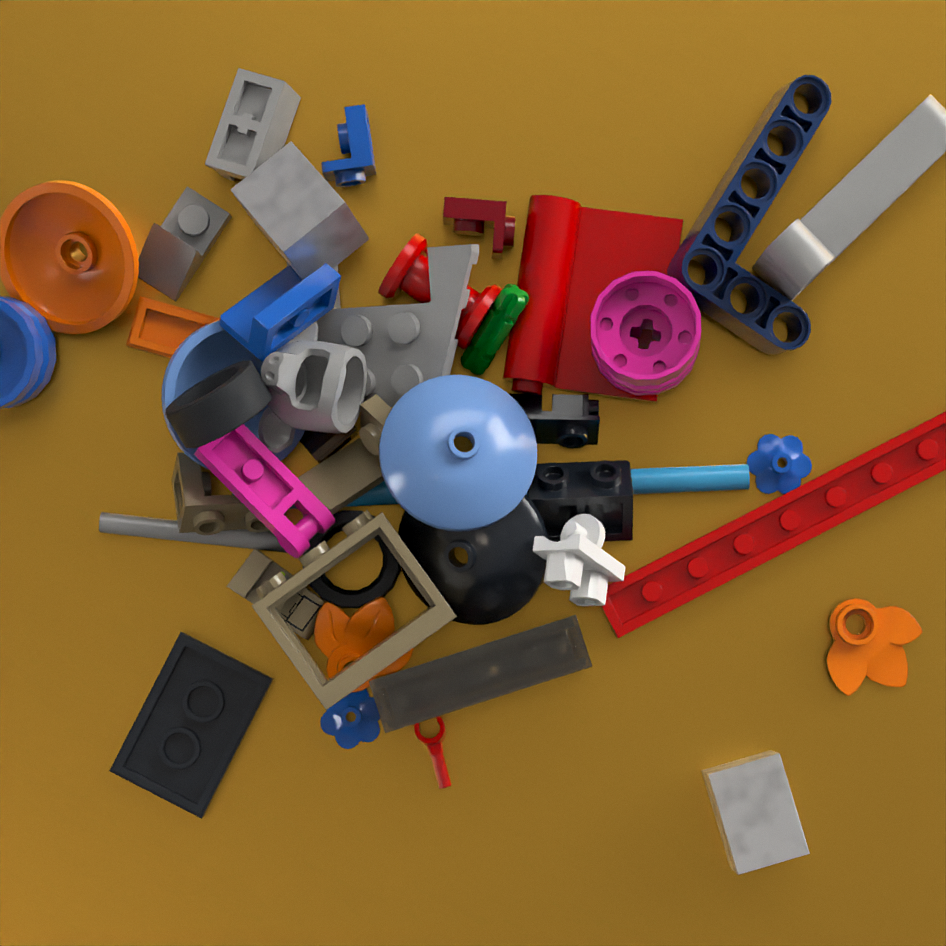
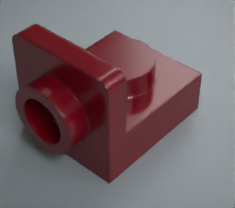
(474, 215)

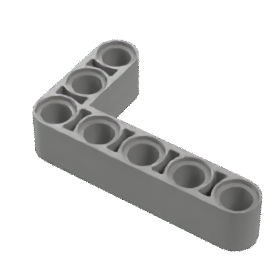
(855, 201)

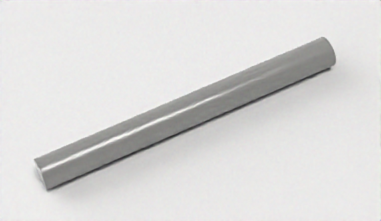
(168, 530)

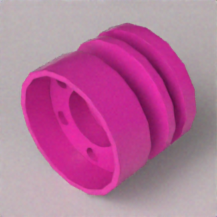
(640, 303)

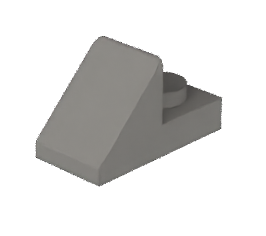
(181, 243)

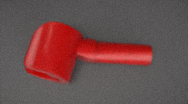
(436, 751)

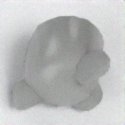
(311, 388)

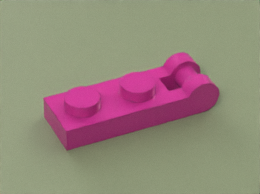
(266, 488)

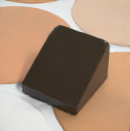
(324, 445)

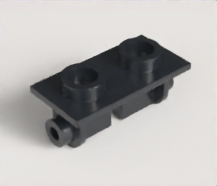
(570, 423)

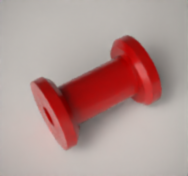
(411, 276)

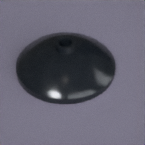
(500, 566)

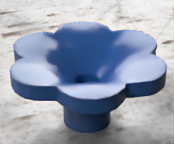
(765, 467)
(349, 733)

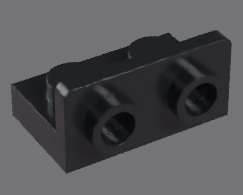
(585, 488)

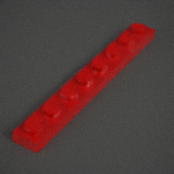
(777, 527)

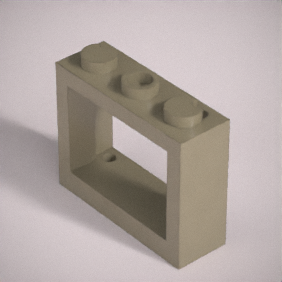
(318, 562)

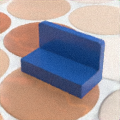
(281, 309)

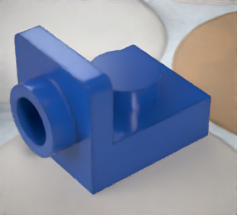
(353, 139)

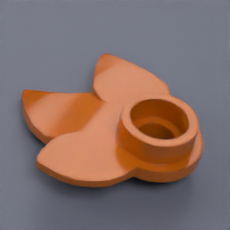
(348, 637)
(875, 650)

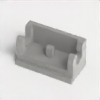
(252, 124)

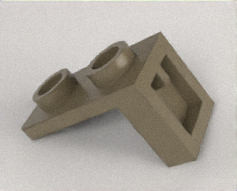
(355, 467)
(205, 513)

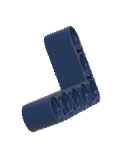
(744, 216)

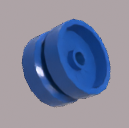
(25, 352)

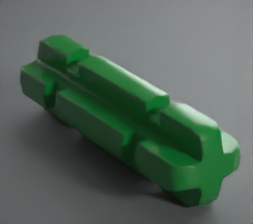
(494, 329)

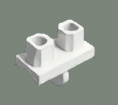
(579, 561)

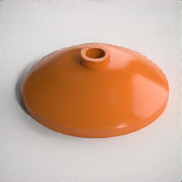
(44, 258)

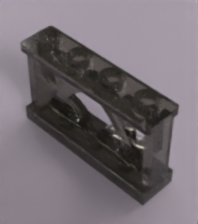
(480, 673)

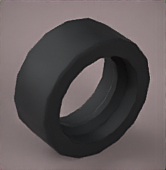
(218, 404)
(354, 598)

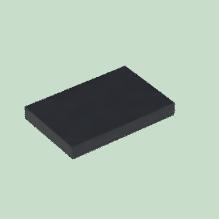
(191, 724)

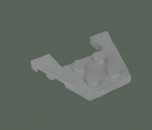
(407, 340)

